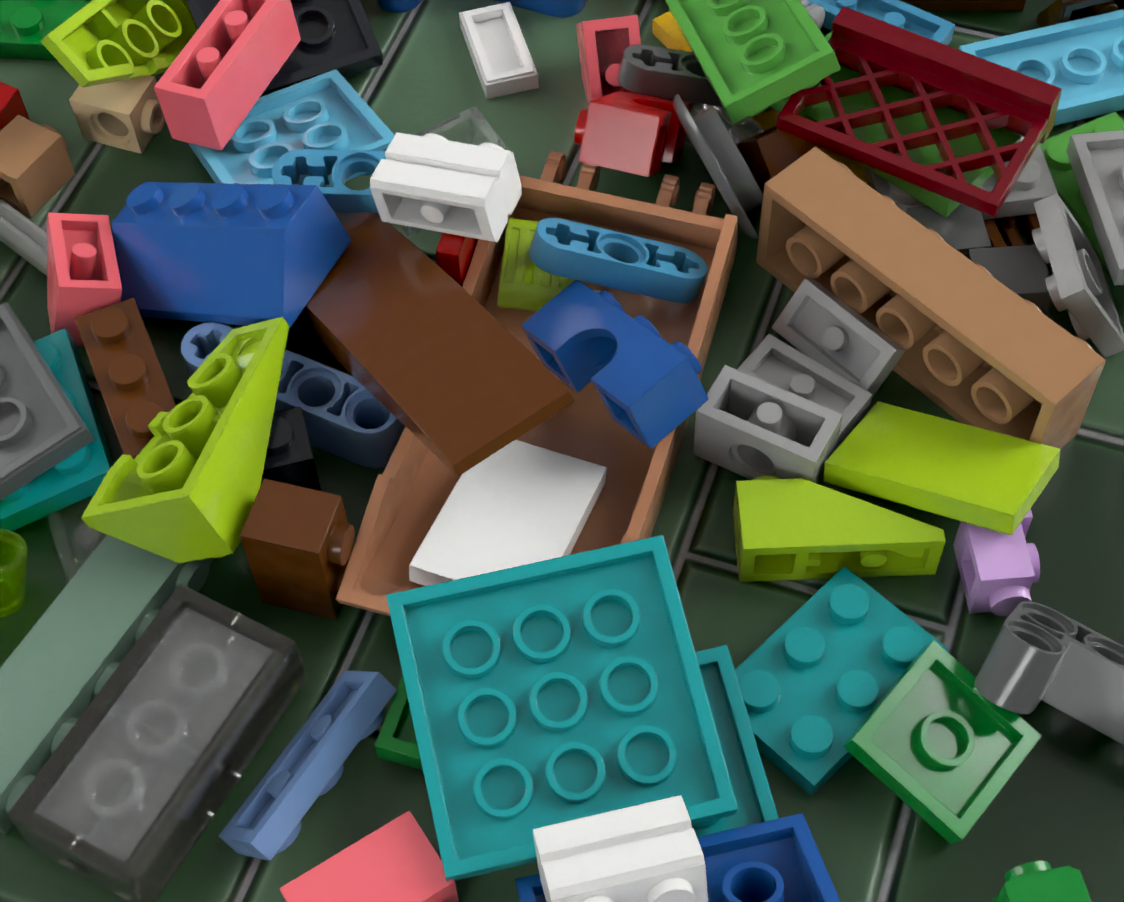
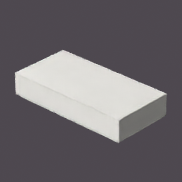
(498, 50)

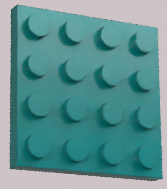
(555, 700)

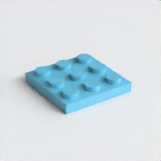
(303, 116)

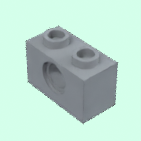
(764, 429)

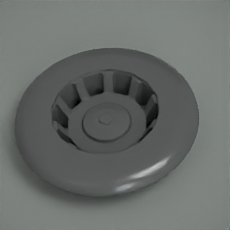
(722, 162)

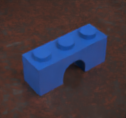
(635, 371)

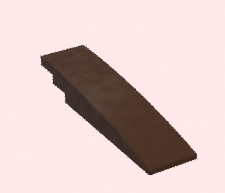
(428, 347)

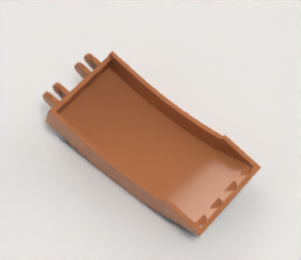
(637, 477)

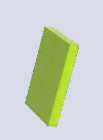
(943, 467)

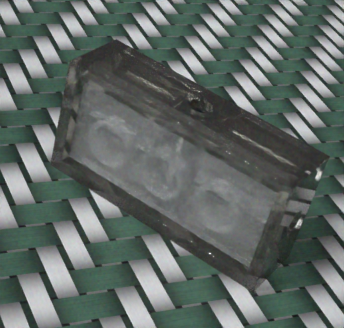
(161, 746)

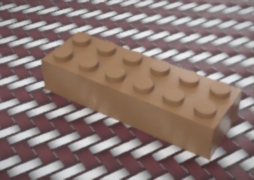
(964, 332)

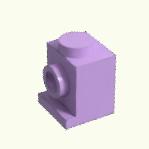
(996, 567)

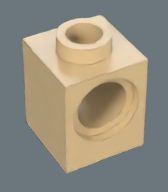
(119, 113)

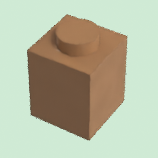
(32, 164)

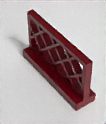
(937, 78)

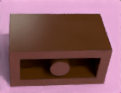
(298, 547)

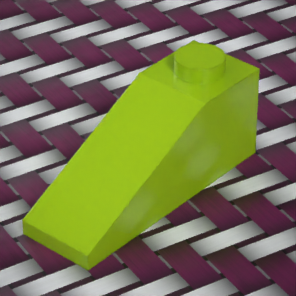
(813, 531)

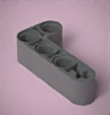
(1058, 662)

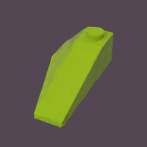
(121, 39)
(206, 458)

